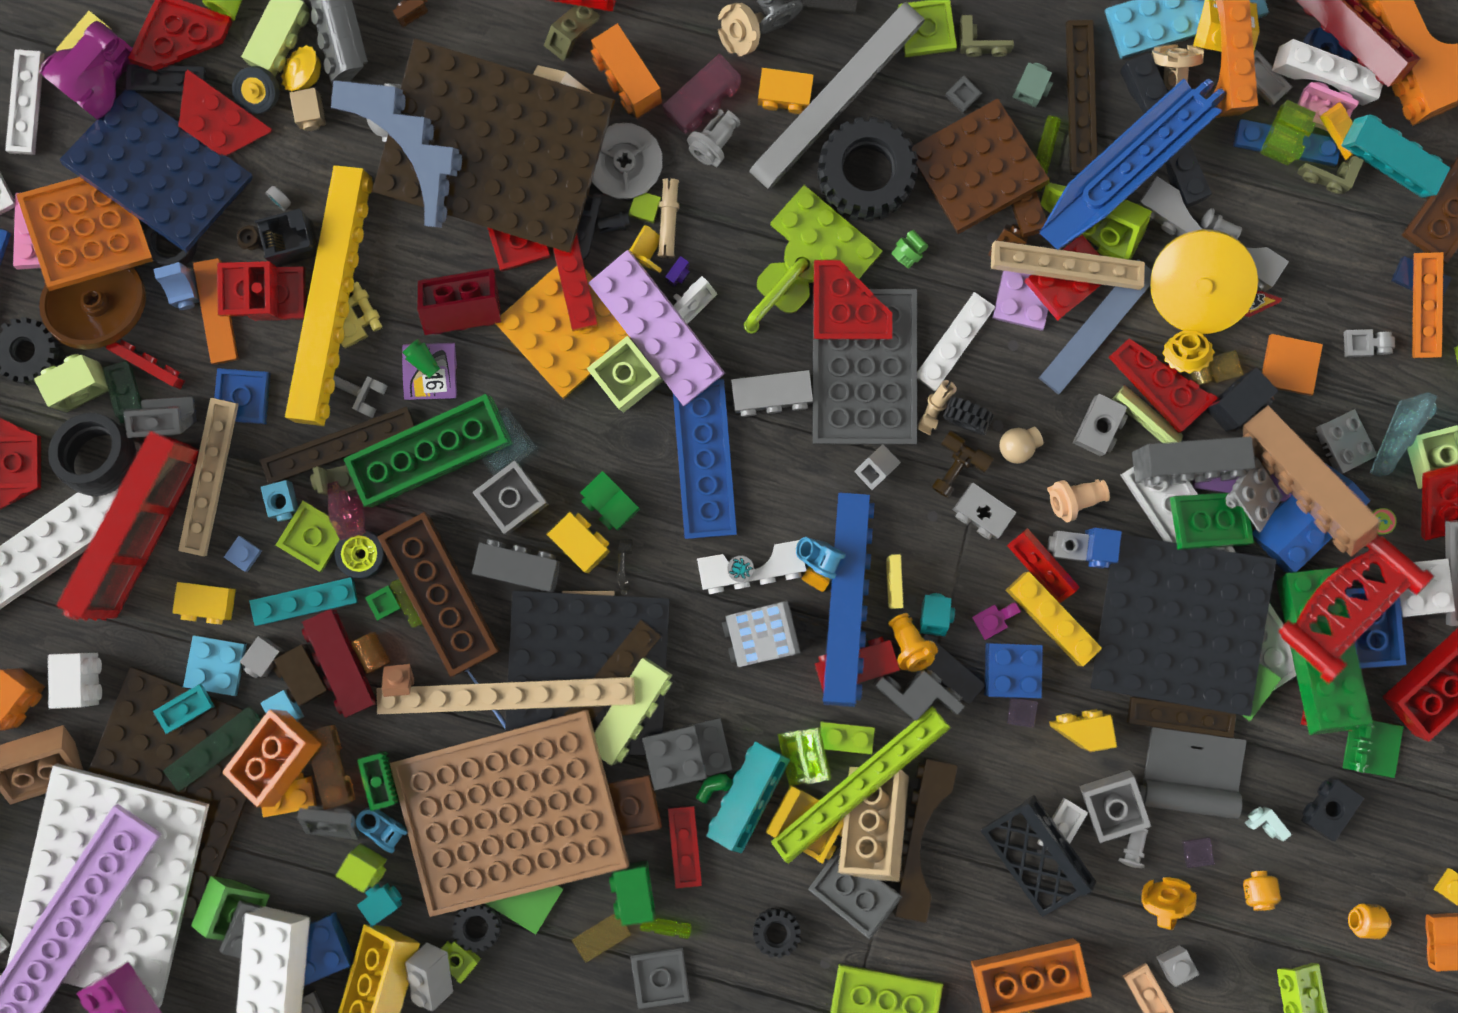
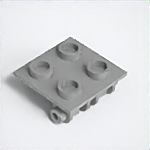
(1346, 441)
(1256, 495)

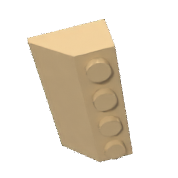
(875, 832)

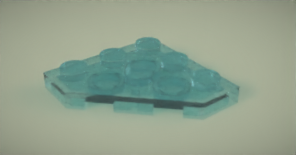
(1404, 427)

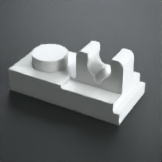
(694, 299)

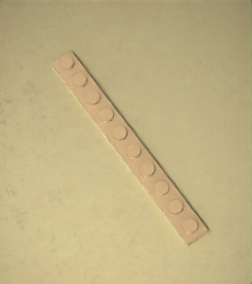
(510, 696)

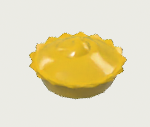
(301, 69)
(1188, 351)

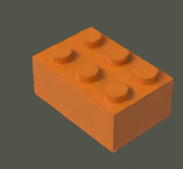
(625, 71)
(271, 758)

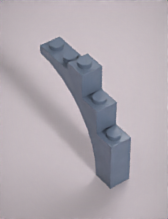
(412, 133)

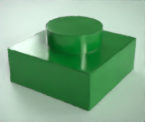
(383, 603)

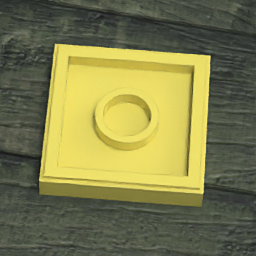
(894, 581)

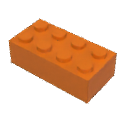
(1031, 978)

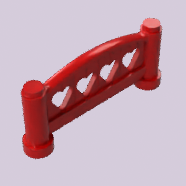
(1325, 650)

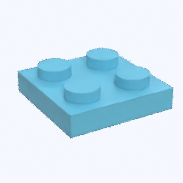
(215, 665)

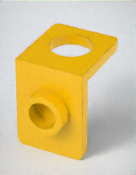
(645, 246)

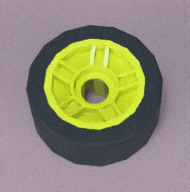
(354, 566)

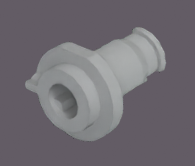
(708, 144)

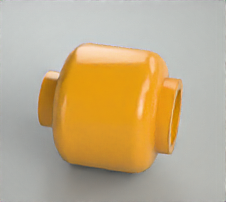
(1261, 891)
(1369, 921)

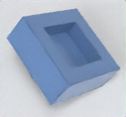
(243, 554)

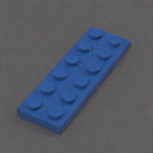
(705, 464)

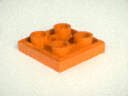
(1292, 364)

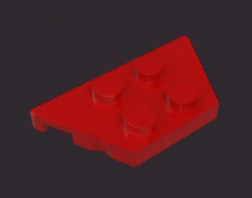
(216, 118)
(18, 463)

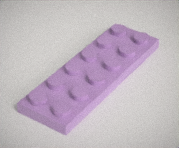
(656, 327)

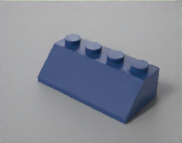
(1293, 535)

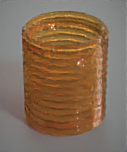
(370, 652)

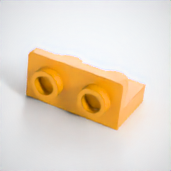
(297, 796)

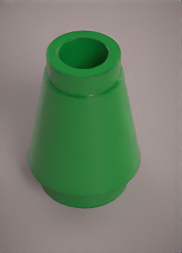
(421, 358)

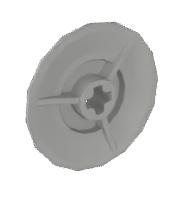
(643, 154)

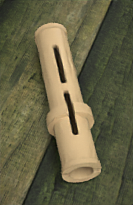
(668, 218)

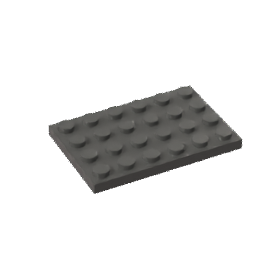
(869, 386)

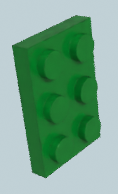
(1209, 522)

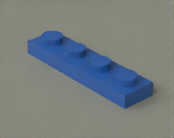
(1317, 149)

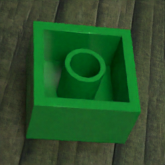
(634, 894)

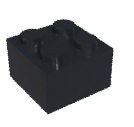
(1242, 399)

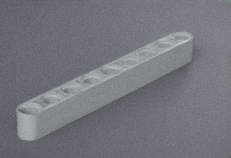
(837, 95)

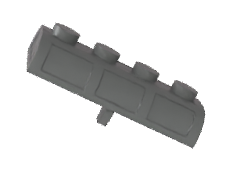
(339, 38)

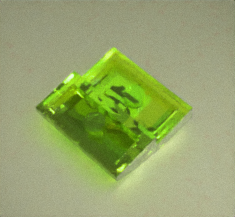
(806, 756)

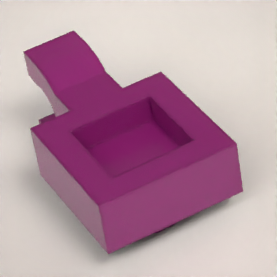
(992, 621)

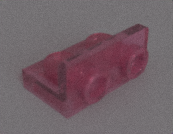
(345, 513)

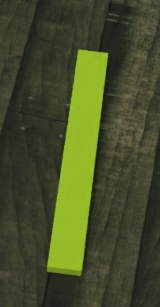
(860, 784)

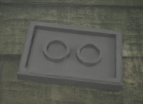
(856, 899)

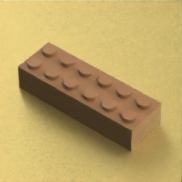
(1311, 482)

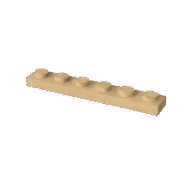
(1067, 265)
(208, 477)

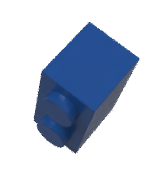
(1102, 547)

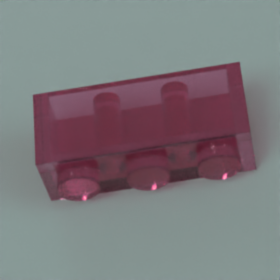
(702, 94)

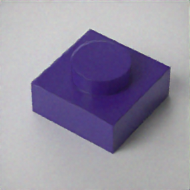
(678, 272)

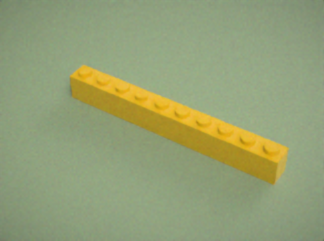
(329, 296)

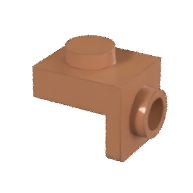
(397, 680)

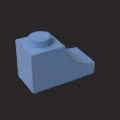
(178, 285)

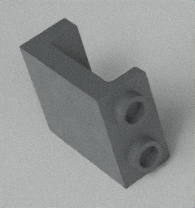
(161, 416)

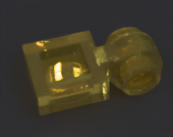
(1223, 367)

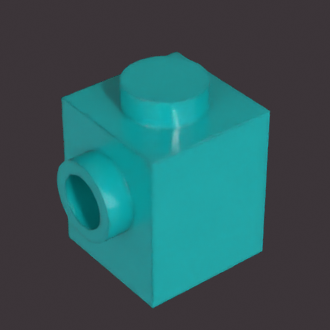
(936, 614)
(380, 903)

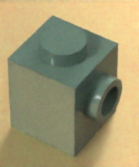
(1033, 84)

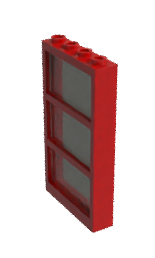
(130, 529)

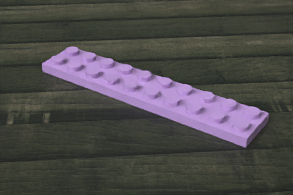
(76, 912)

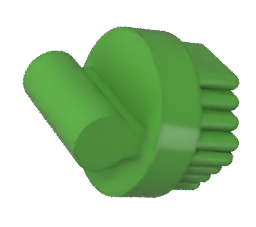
(910, 249)

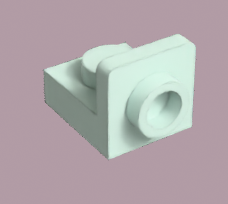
(1272, 825)

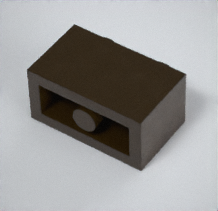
(301, 675)

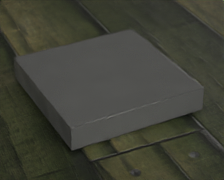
(660, 977)

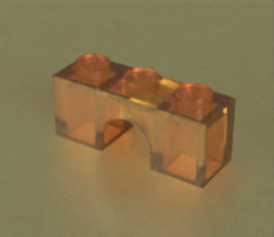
(332, 782)

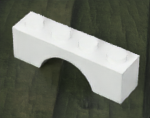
(1308, 62)
(782, 562)

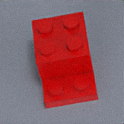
(261, 291)

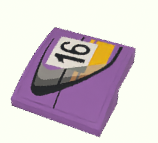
(441, 384)

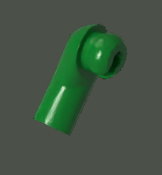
(713, 783)

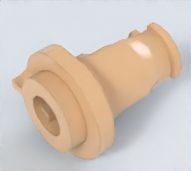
(1068, 499)

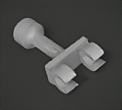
(361, 393)

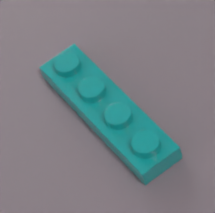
(303, 601)

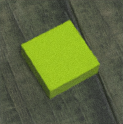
(645, 207)

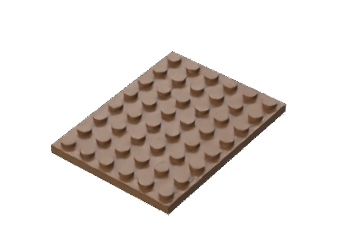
(509, 814)

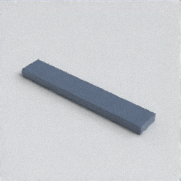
(1092, 335)

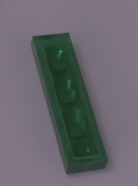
(212, 749)

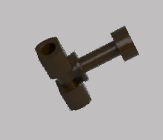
(964, 457)

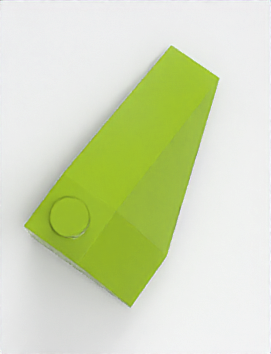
(1115, 234)

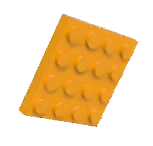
(544, 335)

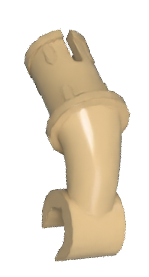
(936, 403)

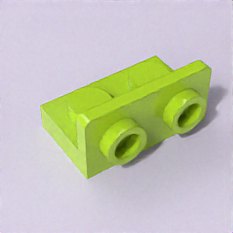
(1302, 989)

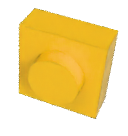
(1448, 886)

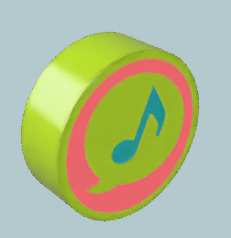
(1387, 520)

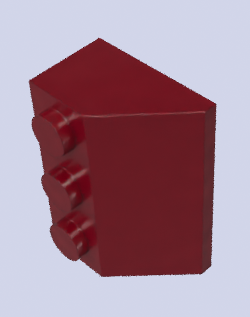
(458, 301)

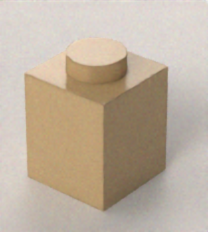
(307, 109)

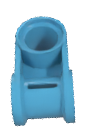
(819, 556)
(382, 829)

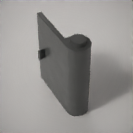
(1193, 778)

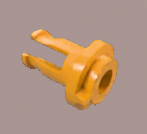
(915, 651)

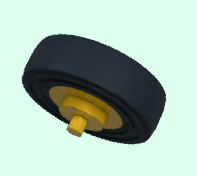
(255, 89)

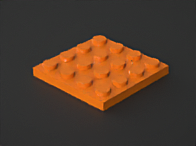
(80, 233)

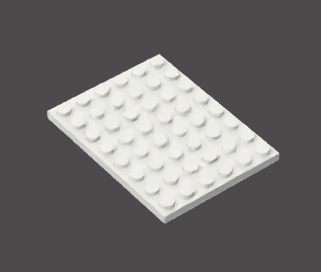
(151, 908)

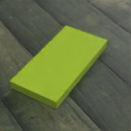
(883, 992)

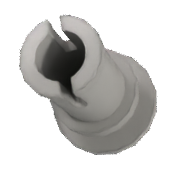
(1216, 222)
(1135, 849)

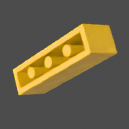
(1053, 619)

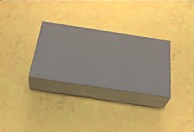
(1269, 83)

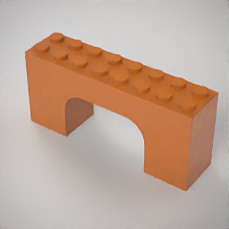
(1433, 81)

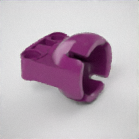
(90, 69)

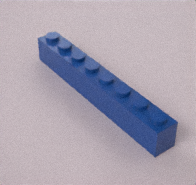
(846, 601)

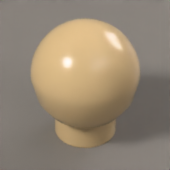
(1020, 444)

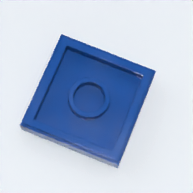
(247, 389)

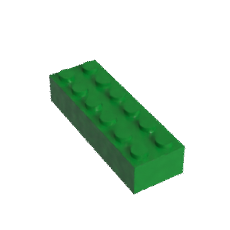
(428, 451)
(1344, 701)

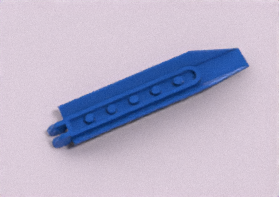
(1131, 160)

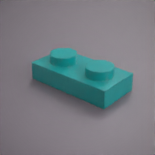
(183, 708)

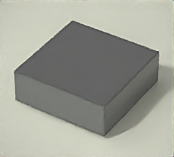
(963, 94)

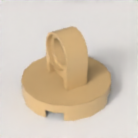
(739, 28)
(1177, 62)

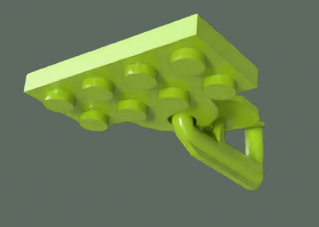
(813, 234)

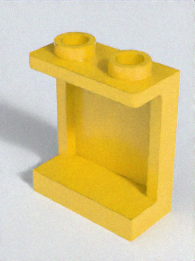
(792, 807)

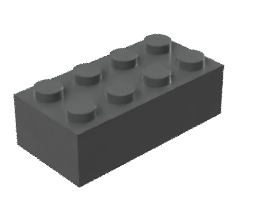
(1193, 461)

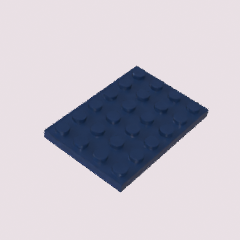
(156, 170)

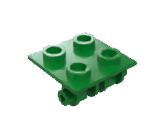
(1374, 749)

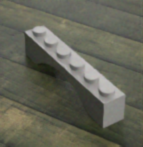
(1174, 217)

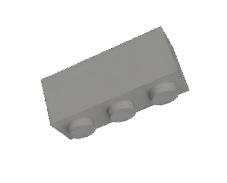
(772, 393)

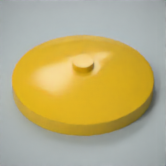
(1204, 281)

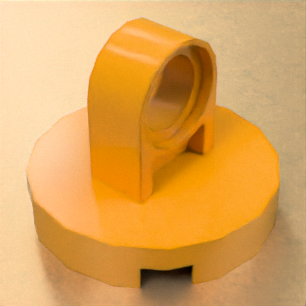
(1168, 900)

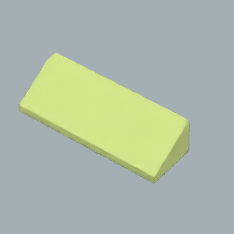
(1147, 416)

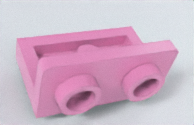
(1320, 98)

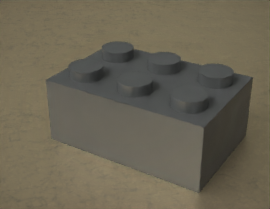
(517, 565)

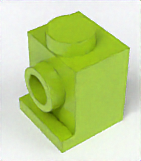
(468, 960)

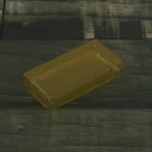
(600, 937)

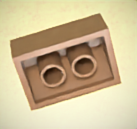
(29, 762)

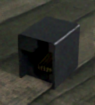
(287, 237)

